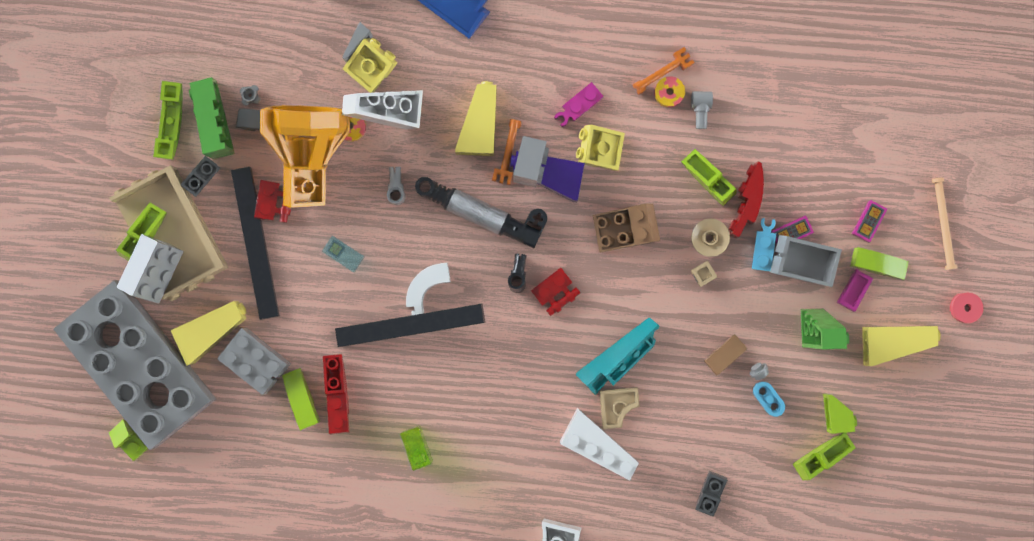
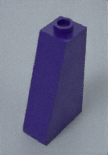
(560, 176)

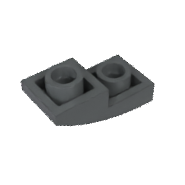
(248, 119)
(200, 176)
(711, 493)

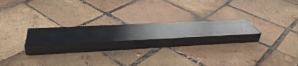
(255, 243)
(410, 325)

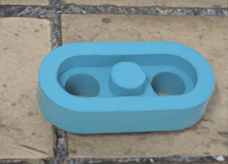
(768, 398)

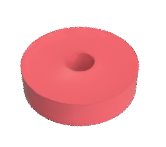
(975, 307)

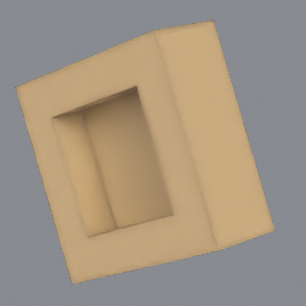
(703, 273)

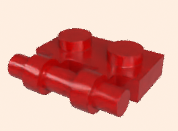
(267, 201)
(551, 287)

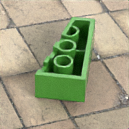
(211, 119)
(822, 330)

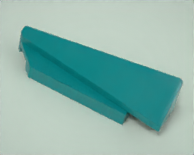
(620, 357)

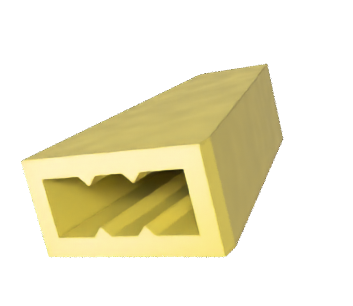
(478, 129)
(206, 331)
(890, 343)

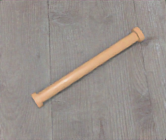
(944, 223)

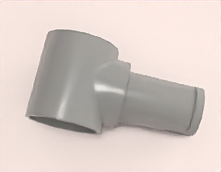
(701, 102)
(395, 185)

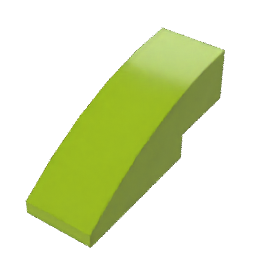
(709, 177)
(145, 224)
(879, 263)
(300, 399)
(824, 456)

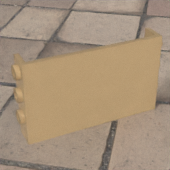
(181, 227)

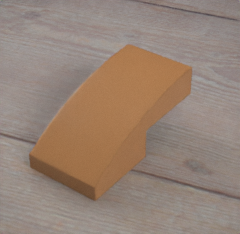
(725, 354)

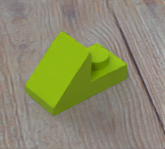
(125, 437)

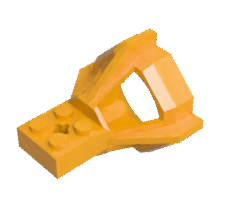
(304, 157)

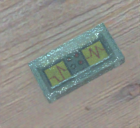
(343, 254)

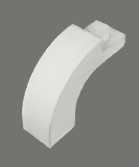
(422, 282)

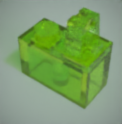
(416, 447)

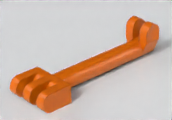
(679, 61)
(514, 125)

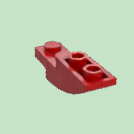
(752, 194)
(336, 394)

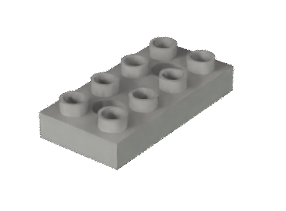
(134, 364)

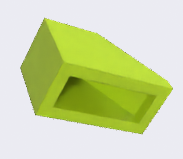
(838, 416)

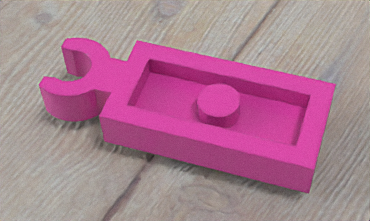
(580, 104)

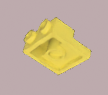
(370, 64)
(600, 147)

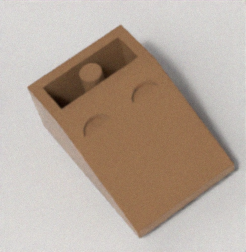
(626, 227)

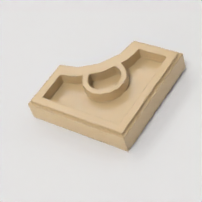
(616, 404)

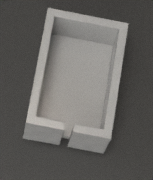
(529, 162)
(806, 260)
(150, 269)
(254, 361)

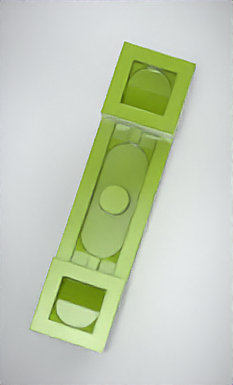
(170, 120)

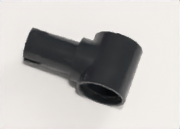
(518, 273)

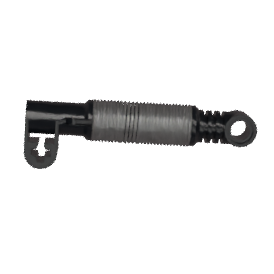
(483, 213)

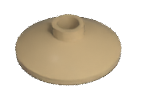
(719, 233)

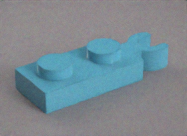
(764, 247)

